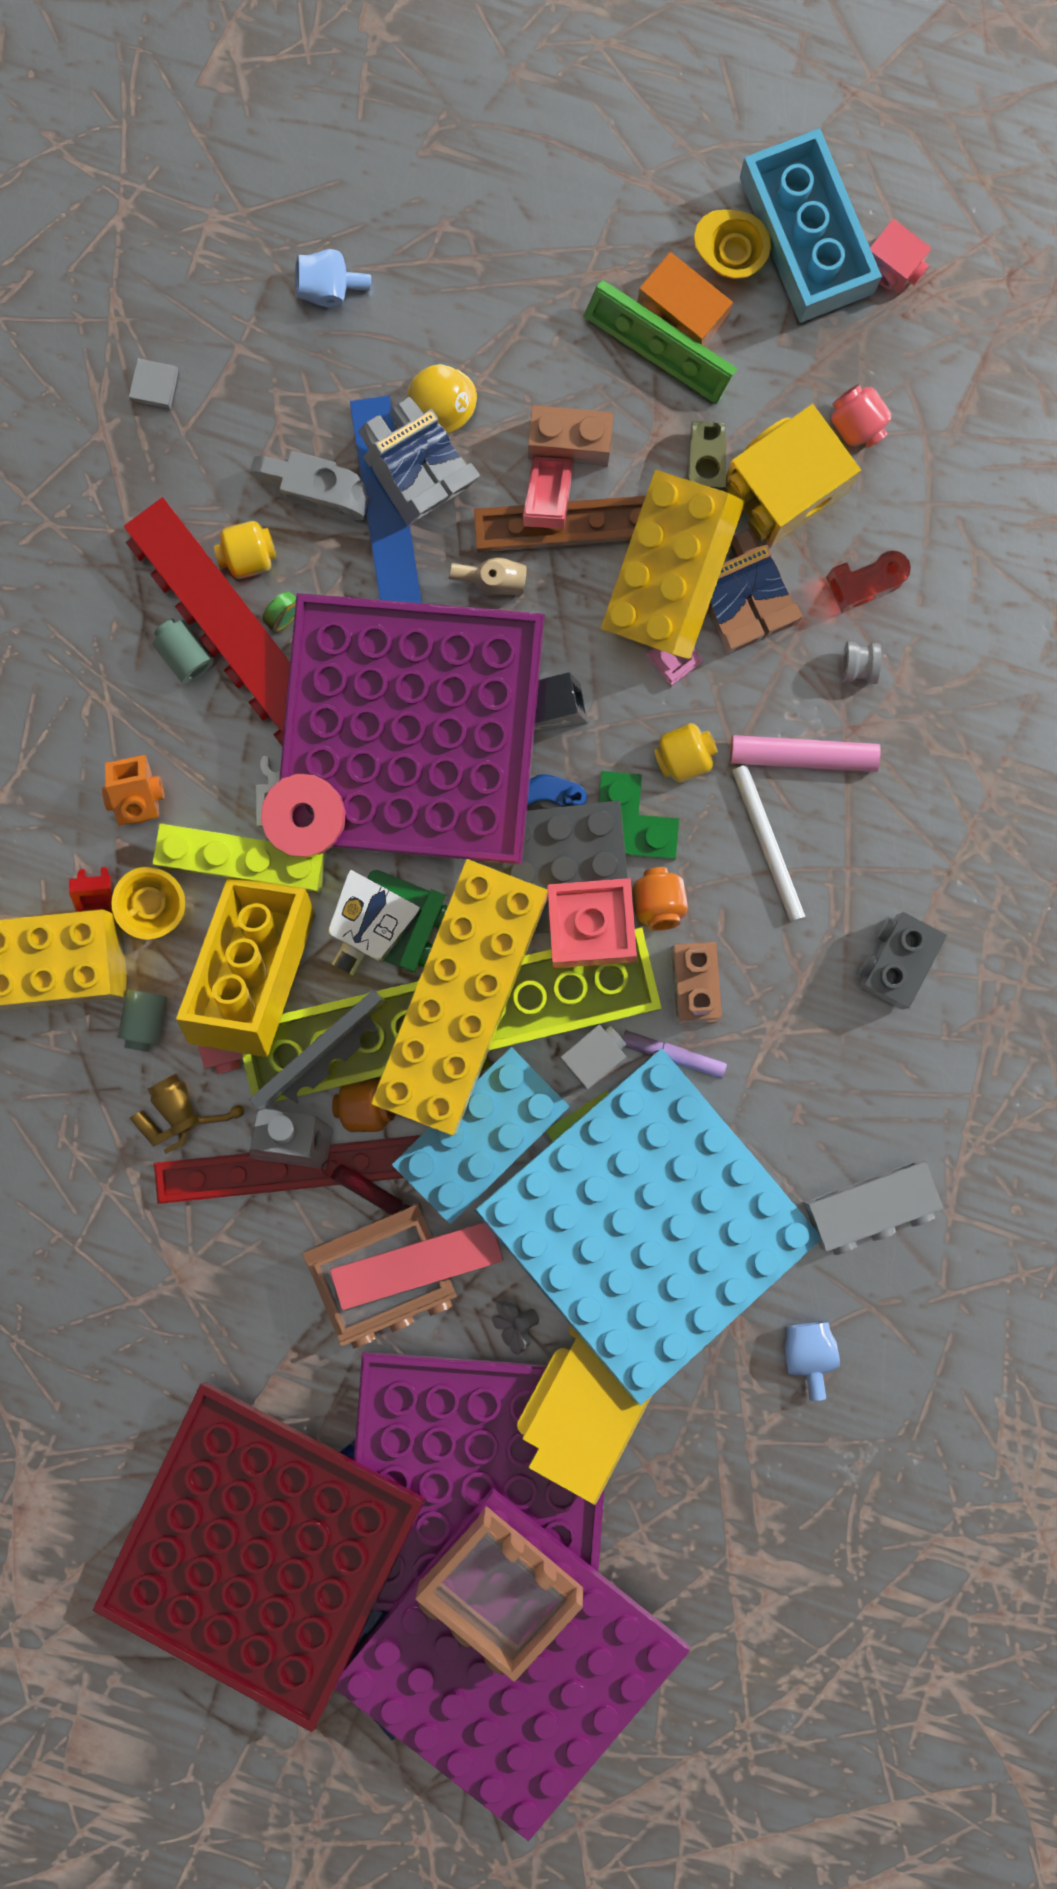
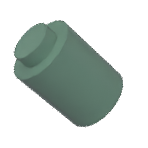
(182, 650)
(142, 1019)

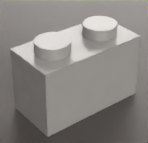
(594, 1055)

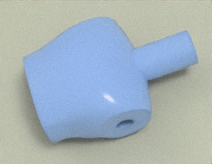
(324, 278)
(811, 1353)

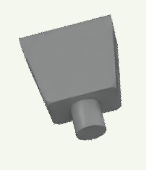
(290, 1138)

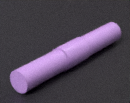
(679, 1055)

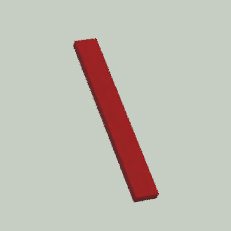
(244, 1176)

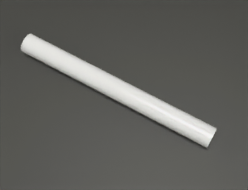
(768, 843)

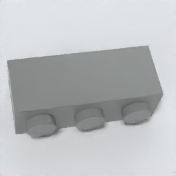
(874, 1207)

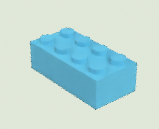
(810, 225)
(501, 1121)

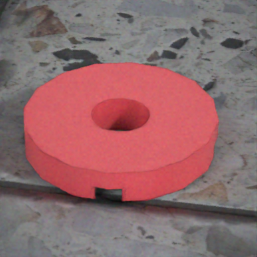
(279, 809)

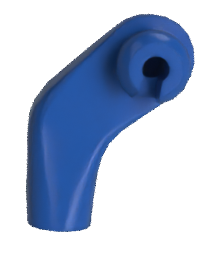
(556, 791)

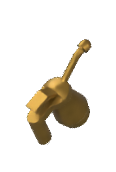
(174, 1104)

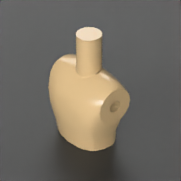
(493, 576)

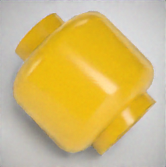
(245, 549)
(685, 753)

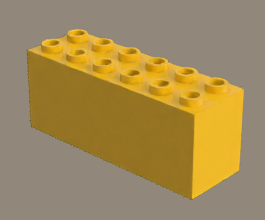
(61, 960)
(460, 997)

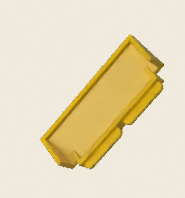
(578, 1421)

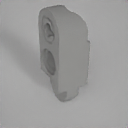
(314, 484)

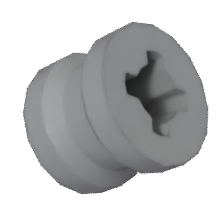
(861, 662)

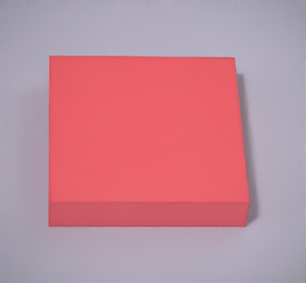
(592, 923)

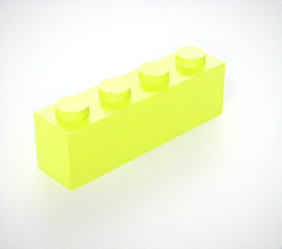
(235, 857)

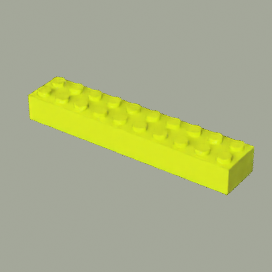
(540, 1005)

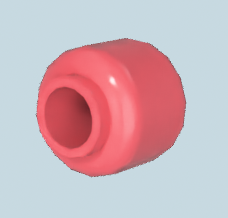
(861, 416)

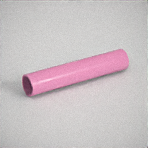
(805, 753)

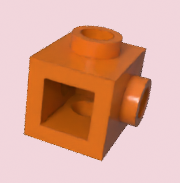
(132, 790)

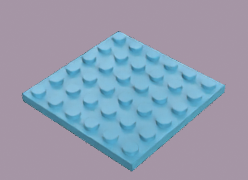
(648, 1226)

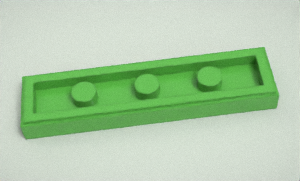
(659, 342)

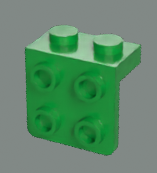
(415, 944)

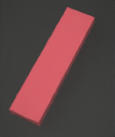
(415, 1265)

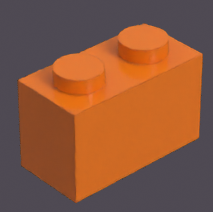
(685, 299)

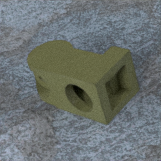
(707, 454)

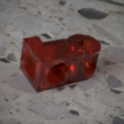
(869, 582)

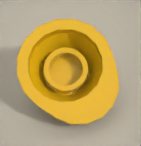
(732, 243)

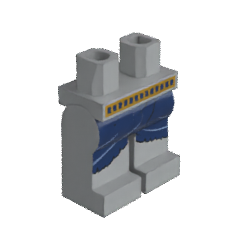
(415, 461)

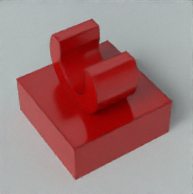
(92, 892)

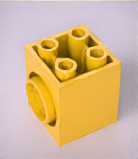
(791, 474)

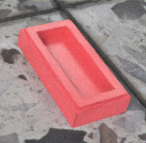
(548, 492)

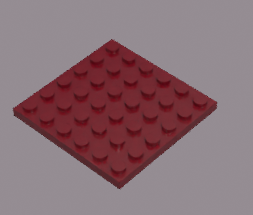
(258, 1555)

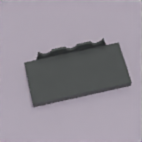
(313, 1063)

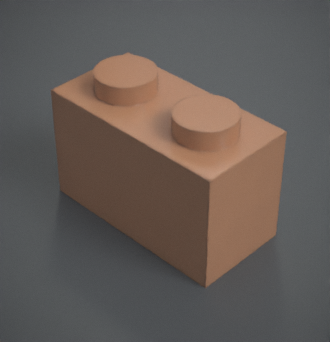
(570, 434)

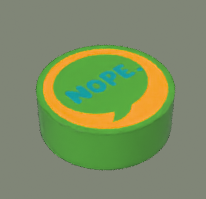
(280, 611)

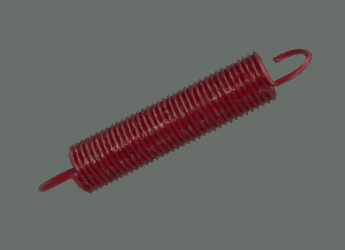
(364, 1188)

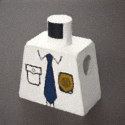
(368, 921)

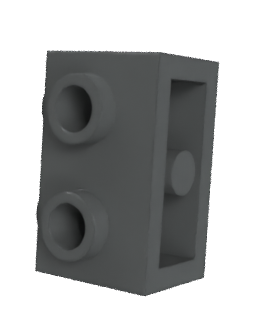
(905, 963)

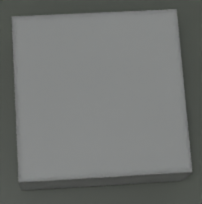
(153, 383)

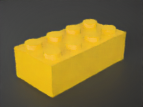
(672, 564)
(246, 967)

